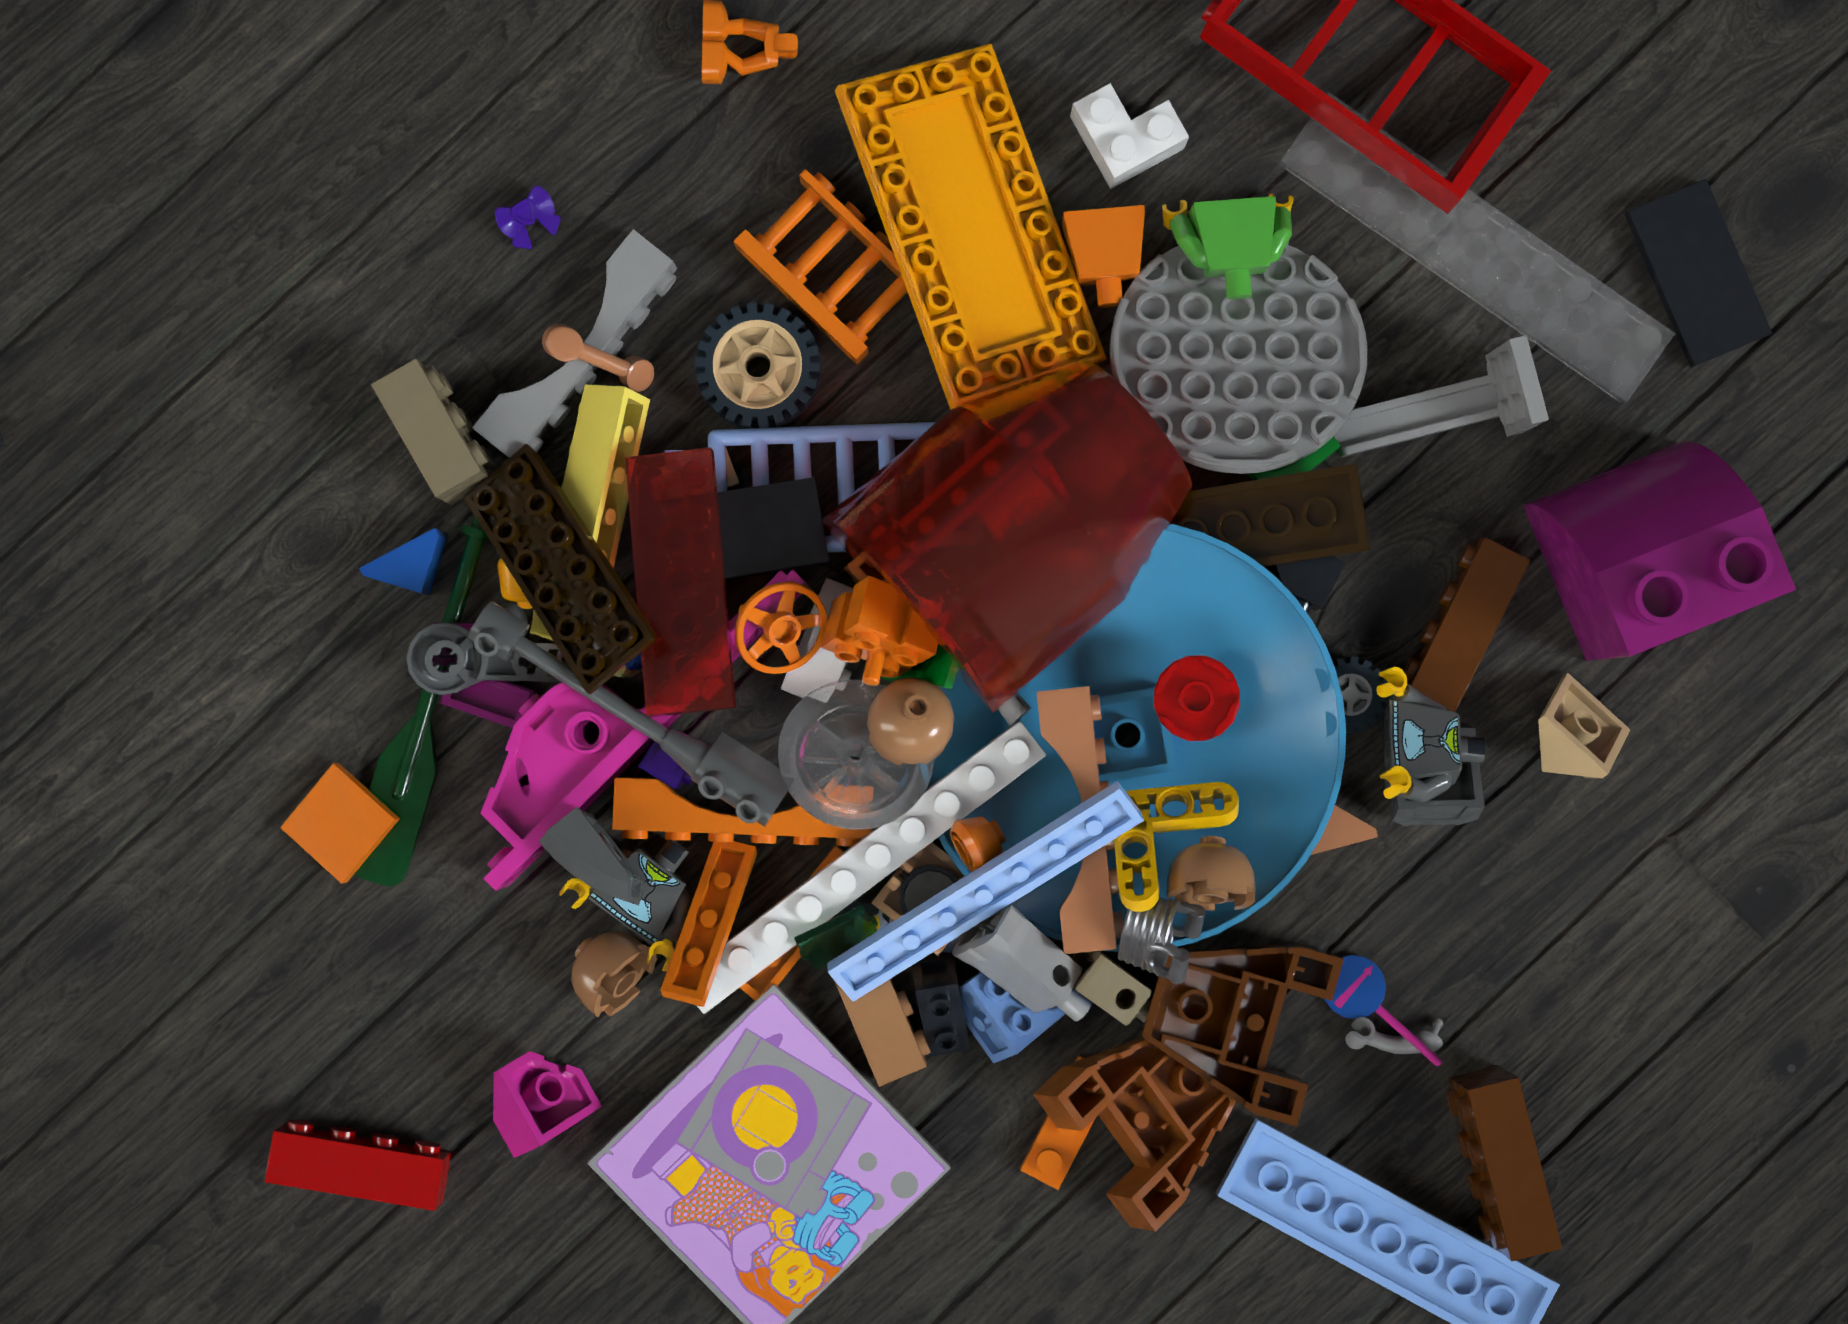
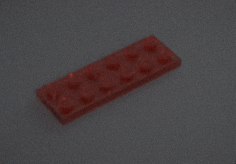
(680, 581)

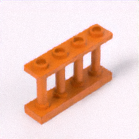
(790, 279)

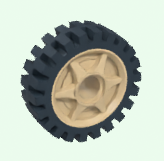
(749, 334)

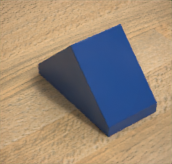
(412, 564)

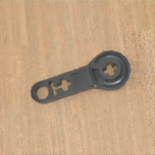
(469, 665)

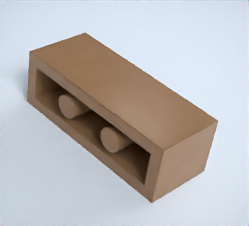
(886, 1032)

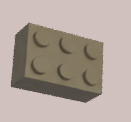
(434, 430)

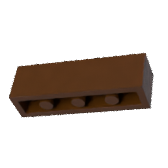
(1465, 622)

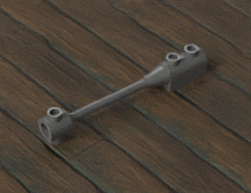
(720, 770)

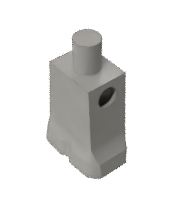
(1023, 963)

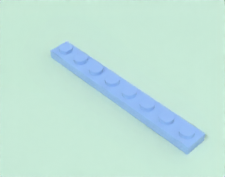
(985, 891)

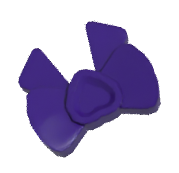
(536, 206)

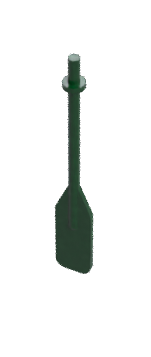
(408, 764)

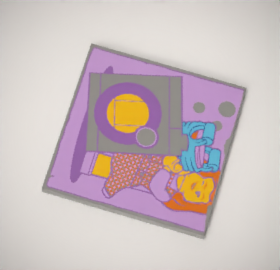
(769, 1163)

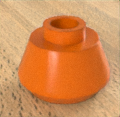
(977, 840)

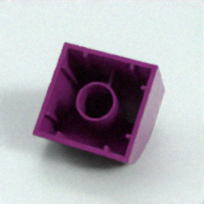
(1657, 550)

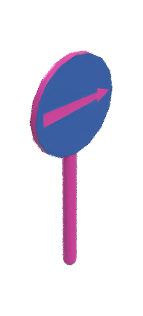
(1361, 993)

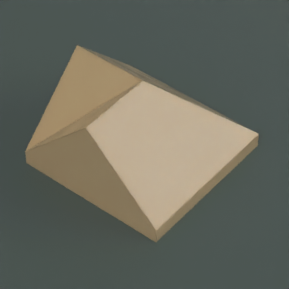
(1579, 733)

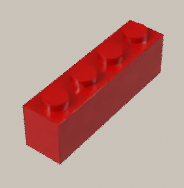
(358, 1165)

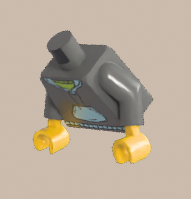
(1421, 742)
(662, 904)

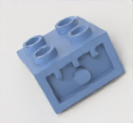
(999, 1019)

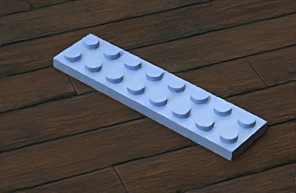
(1380, 1233)

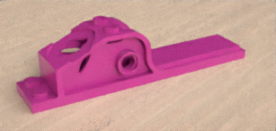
(564, 766)

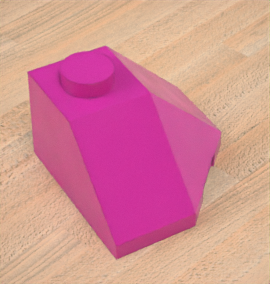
(539, 1101)

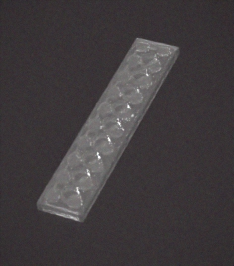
(1489, 262)

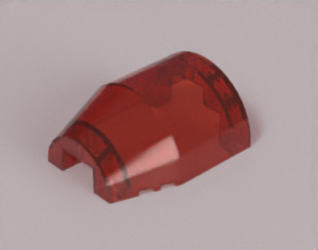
(1019, 520)

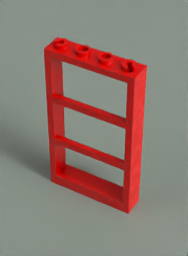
(1449, 22)

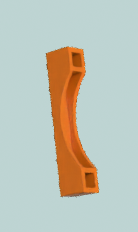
(653, 806)

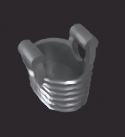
(1149, 938)

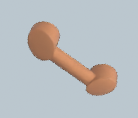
(567, 345)

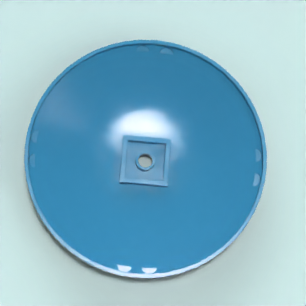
(1277, 754)

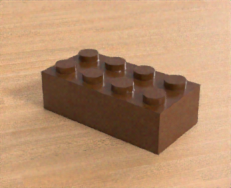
(1503, 1163)

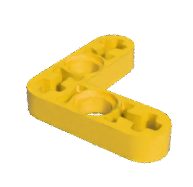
(1143, 832)

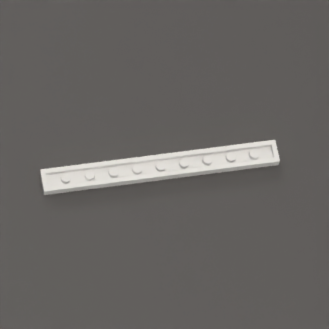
(873, 858)

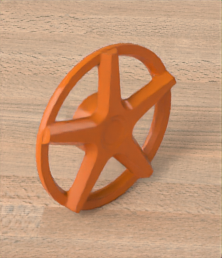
(779, 628)

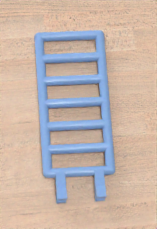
(801, 438)

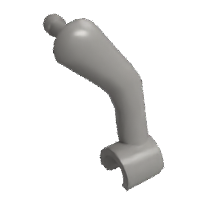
(1391, 1043)

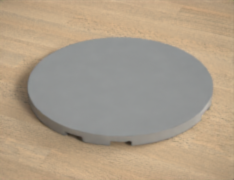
(1246, 377)

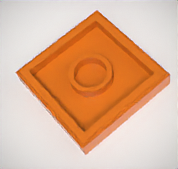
(340, 823)

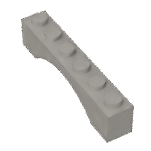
(633, 279)

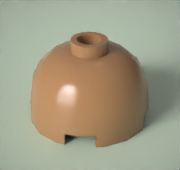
(910, 721)
(1211, 875)
(609, 970)

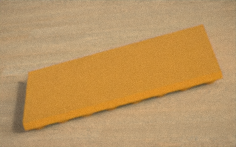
(969, 223)

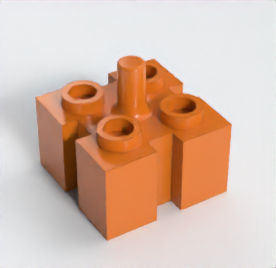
(879, 628)

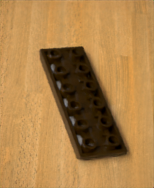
(560, 568)

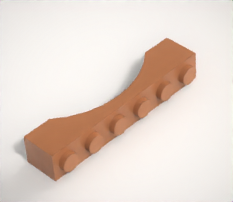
(1068, 727)

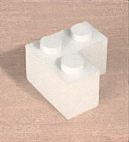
(1126, 145)

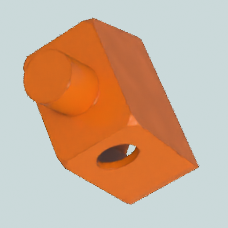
(1105, 248)

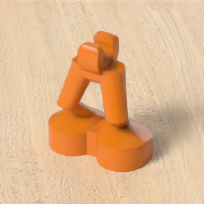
(717, 55)

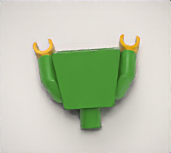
(1232, 237)

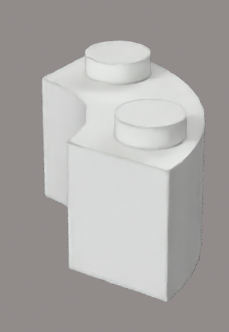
(823, 666)

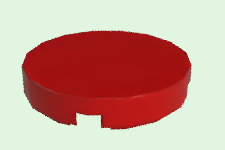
(1196, 698)

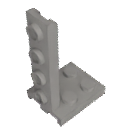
(1506, 392)

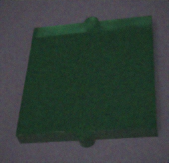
(835, 936)

